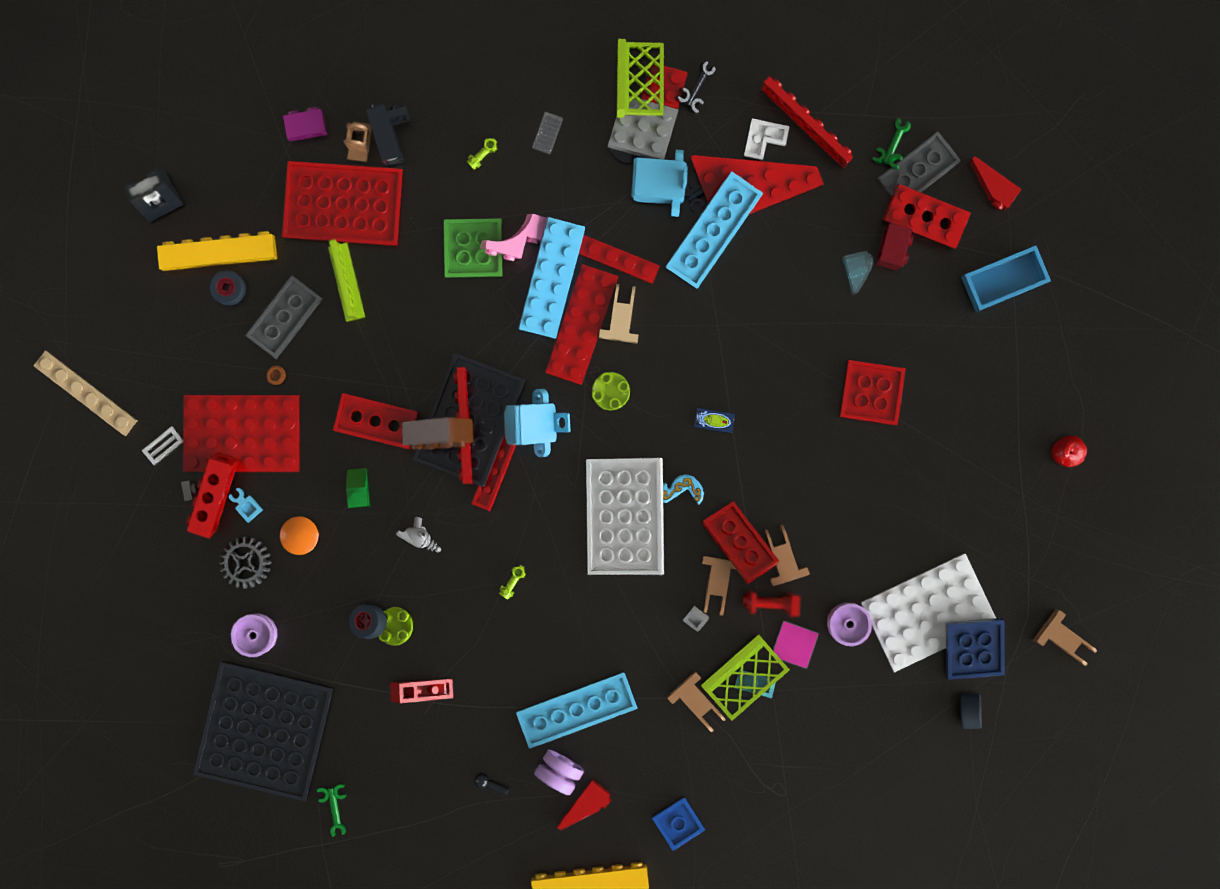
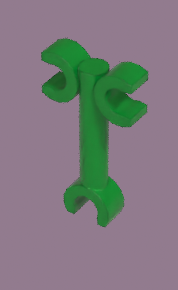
(889, 157)
(333, 795)

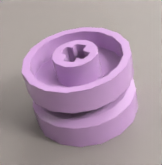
(838, 620)
(265, 635)
(558, 772)

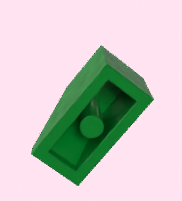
(357, 488)

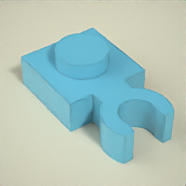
(247, 507)

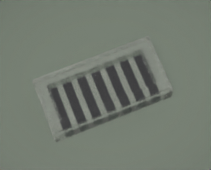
(547, 133)

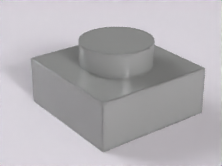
(189, 490)
(696, 618)

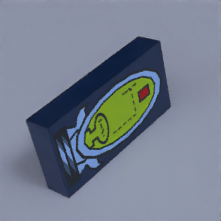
(714, 420)

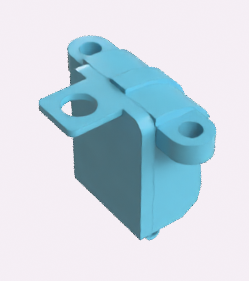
(660, 181)
(534, 423)

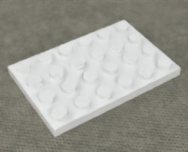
(625, 516)
(914, 613)

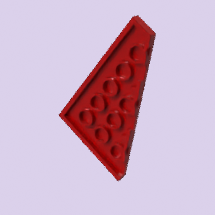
(773, 179)

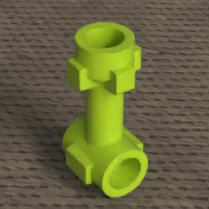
(489, 146)
(506, 591)

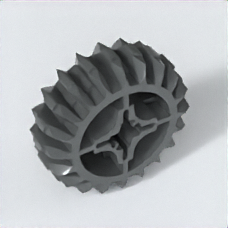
(240, 569)

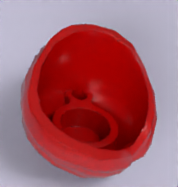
(1069, 451)

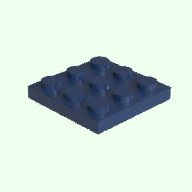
(975, 648)

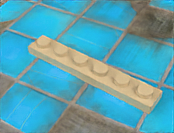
(85, 393)

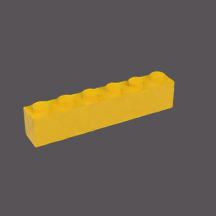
(216, 252)
(599, 878)

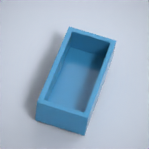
(1005, 278)

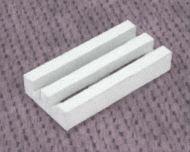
(175, 436)

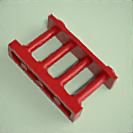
(789, 602)

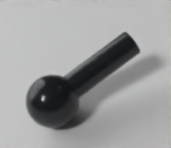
(482, 781)

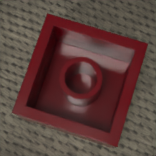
(894, 246)

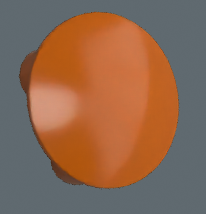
(299, 535)

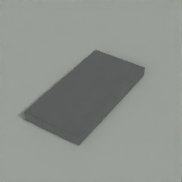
(921, 166)
(284, 317)

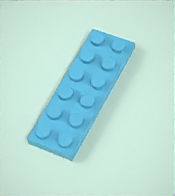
(714, 229)
(551, 277)
(576, 710)

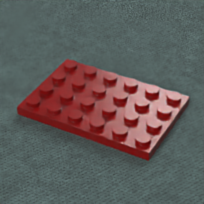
(342, 203)
(252, 428)

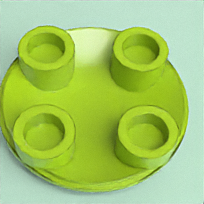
(610, 391)
(398, 626)

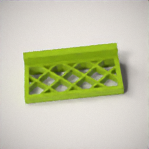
(623, 78)
(346, 281)
(733, 665)

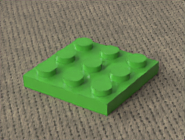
(463, 249)

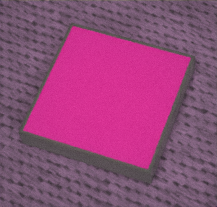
(795, 644)

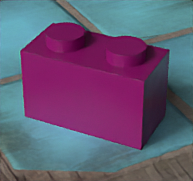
(305, 124)

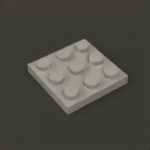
(644, 134)

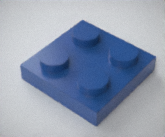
(678, 823)

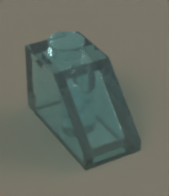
(857, 269)

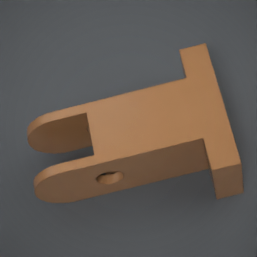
(358, 141)
(787, 567)
(717, 580)
(1061, 636)
(694, 698)

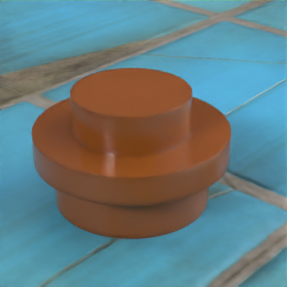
(276, 375)

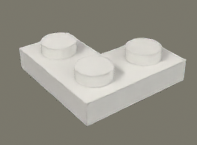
(762, 133)

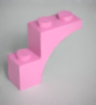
(513, 247)

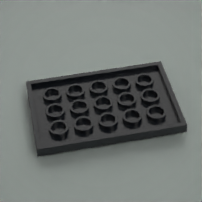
(487, 397)

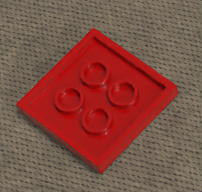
(872, 392)

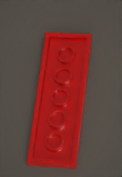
(801, 116)
(581, 324)

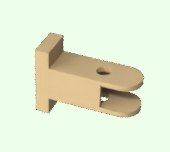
(620, 321)

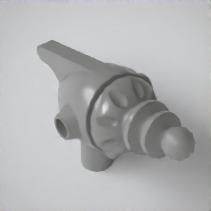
(418, 536)

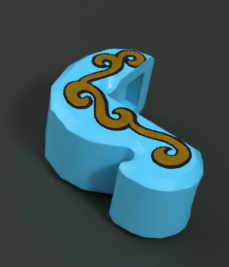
(681, 484)

